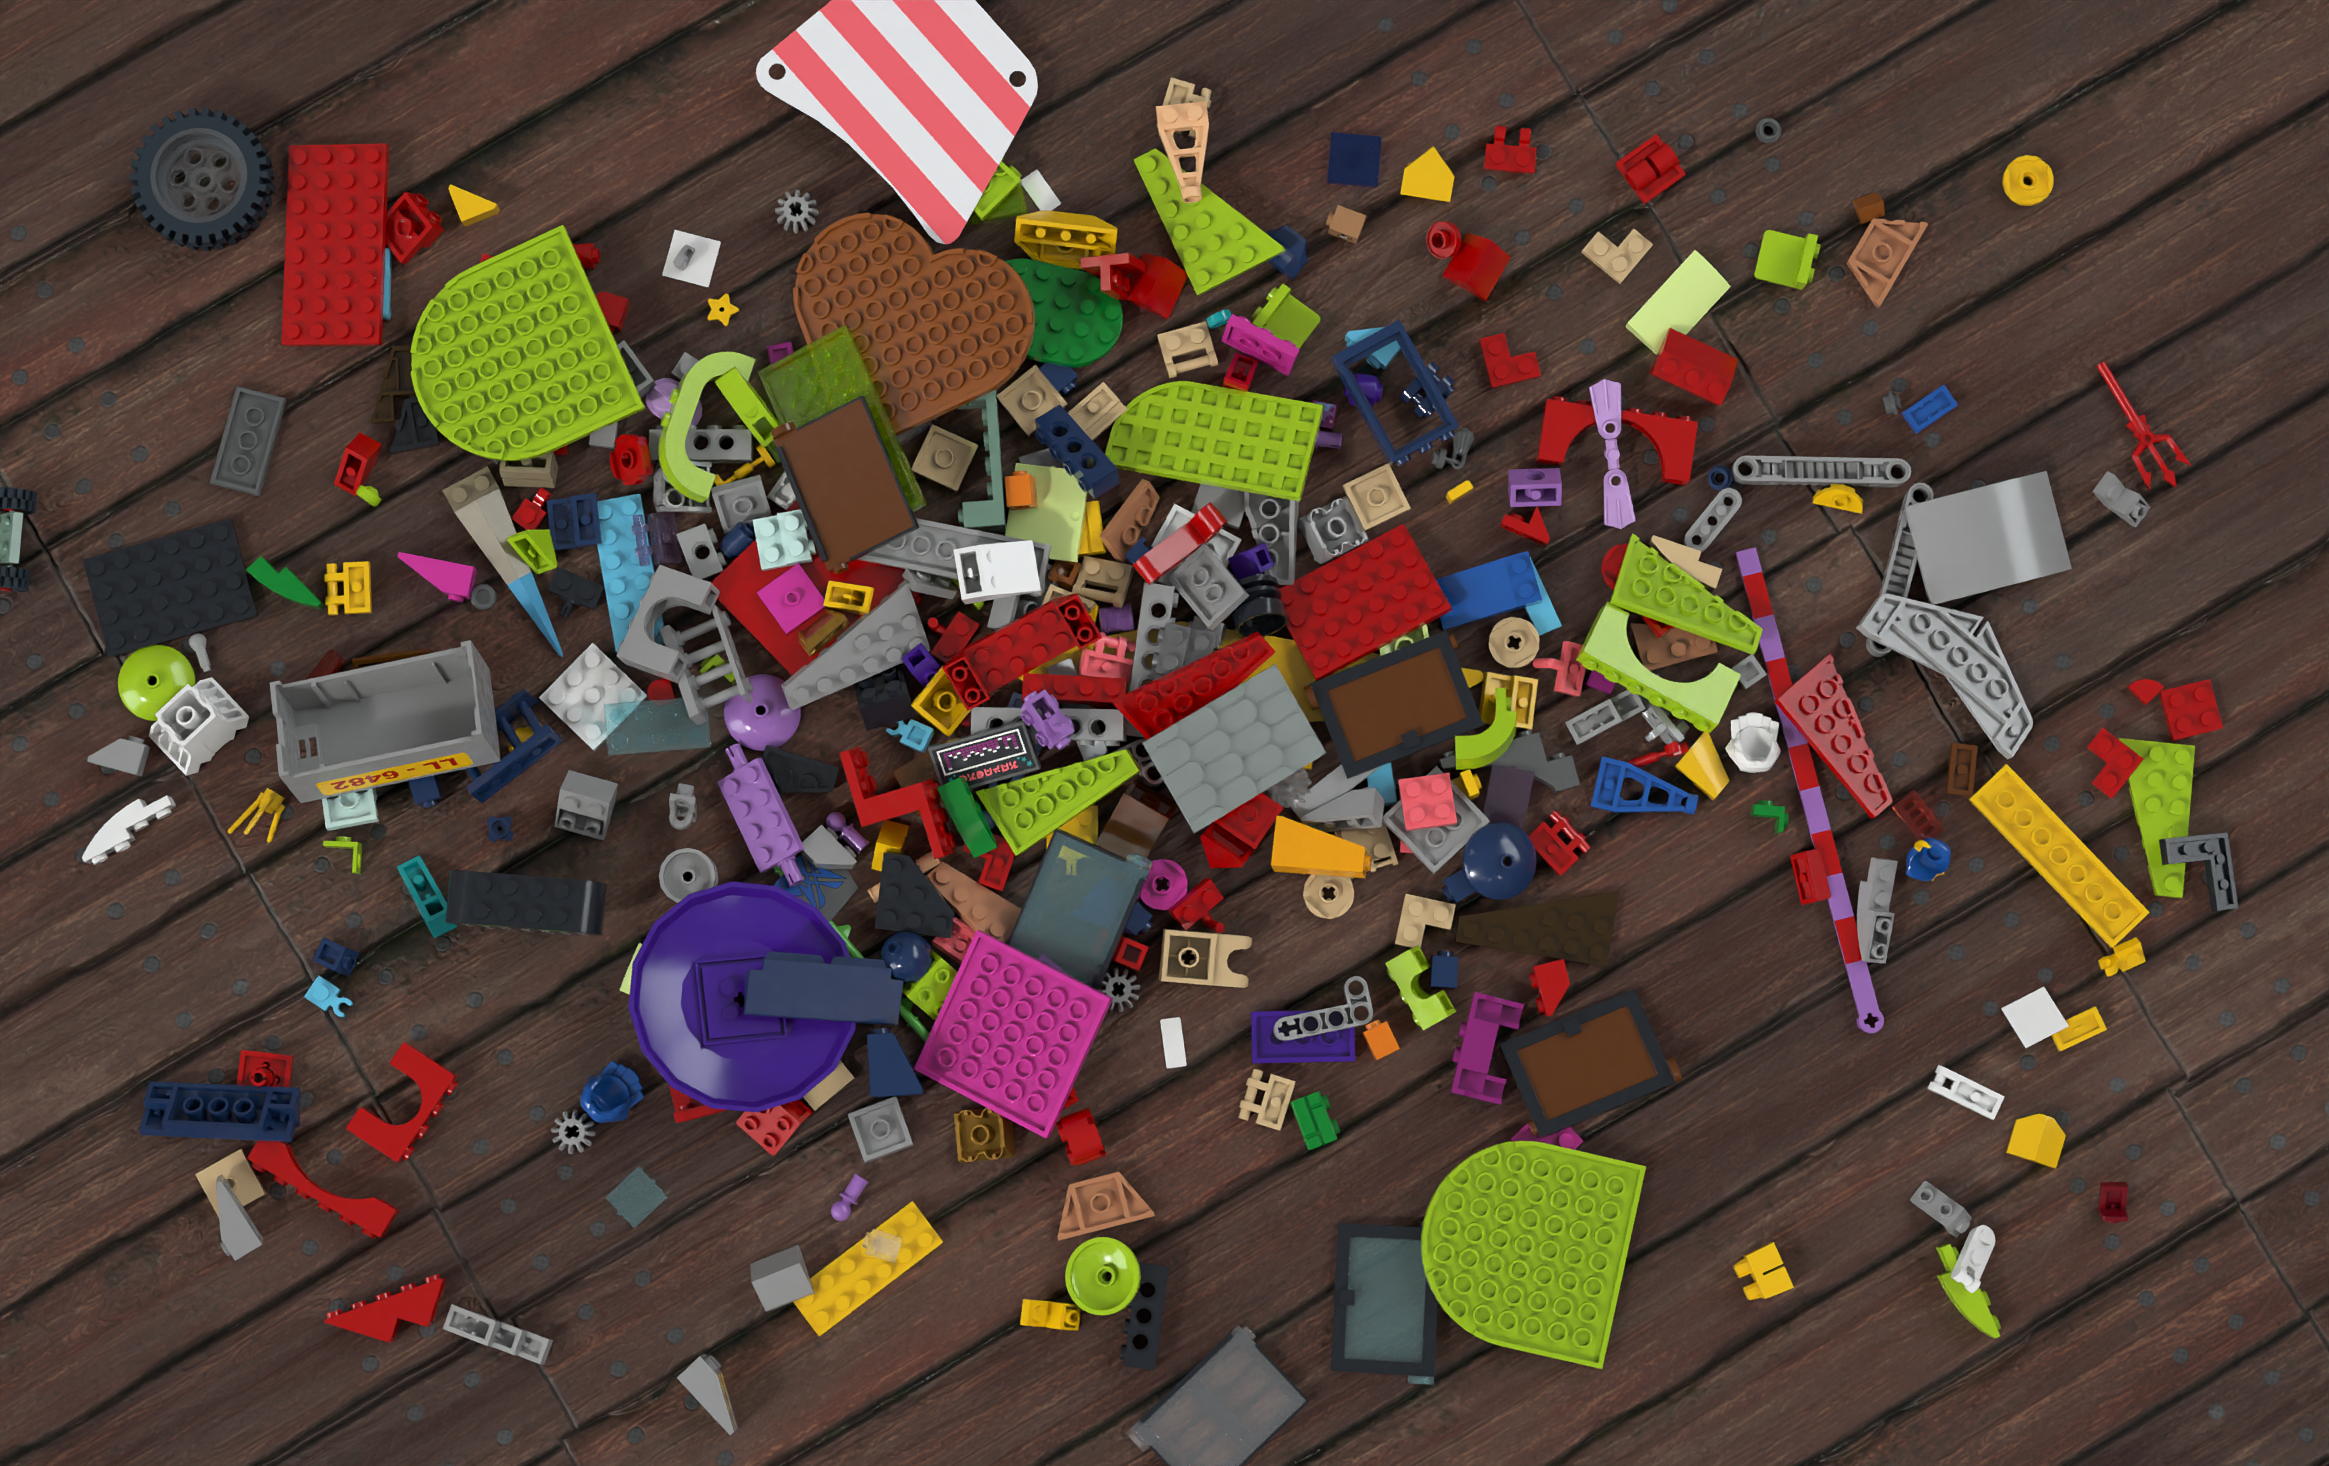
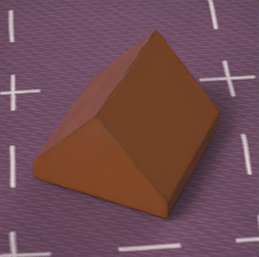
(1869, 207)

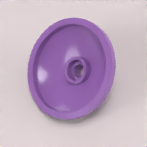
(757, 730)

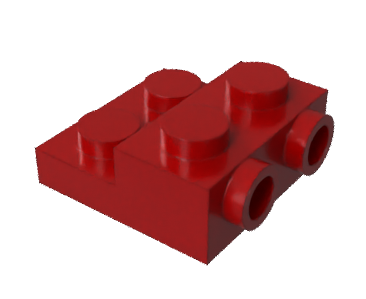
(411, 226)

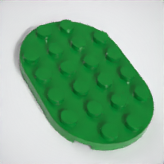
(1072, 314)

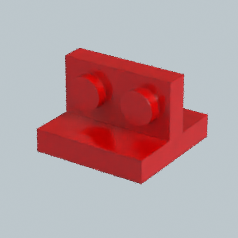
(1114, 271)

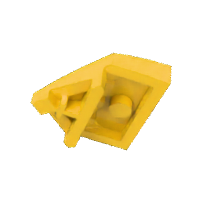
(1428, 177)

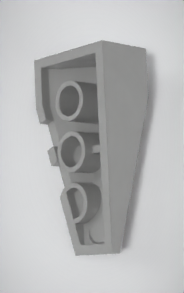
(1276, 525)

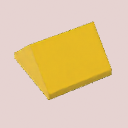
(941, 704)

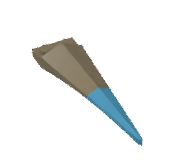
(485, 515)

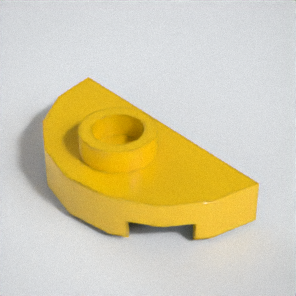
(1839, 497)

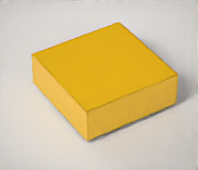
(1459, 491)

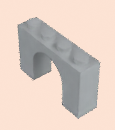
(666, 590)

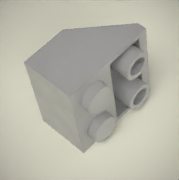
(585, 804)

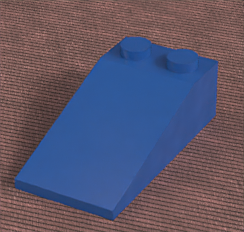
(1489, 590)

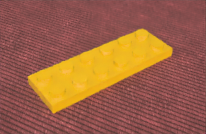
(859, 1276)

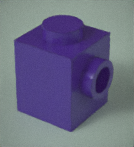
(1251, 561)
(921, 664)

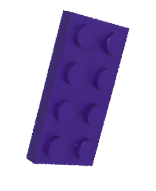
(1326, 1047)

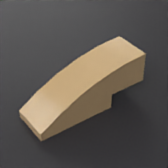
(1687, 560)

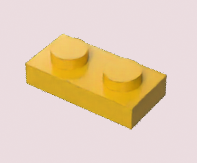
(2080, 1028)

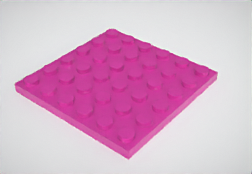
(1013, 1034)

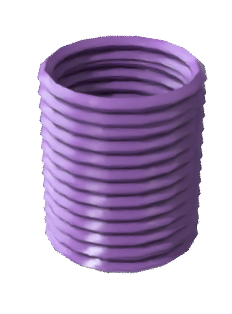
(1116, 619)

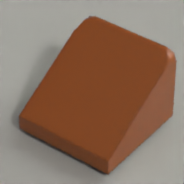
(1065, 574)

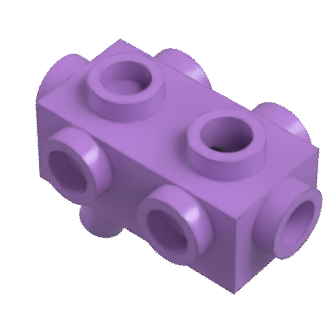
(1052, 727)

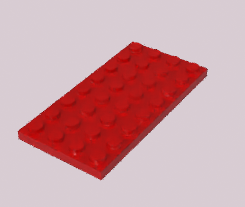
(335, 245)

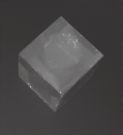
(883, 1245)

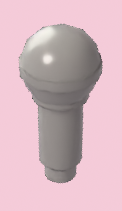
(198, 644)

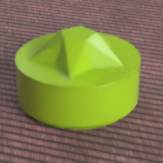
(369, 494)

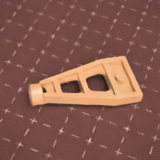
(1185, 118)

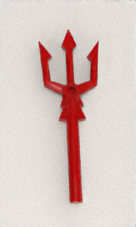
(2142, 432)

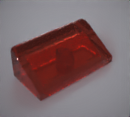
(328, 665)

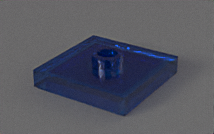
(1354, 159)

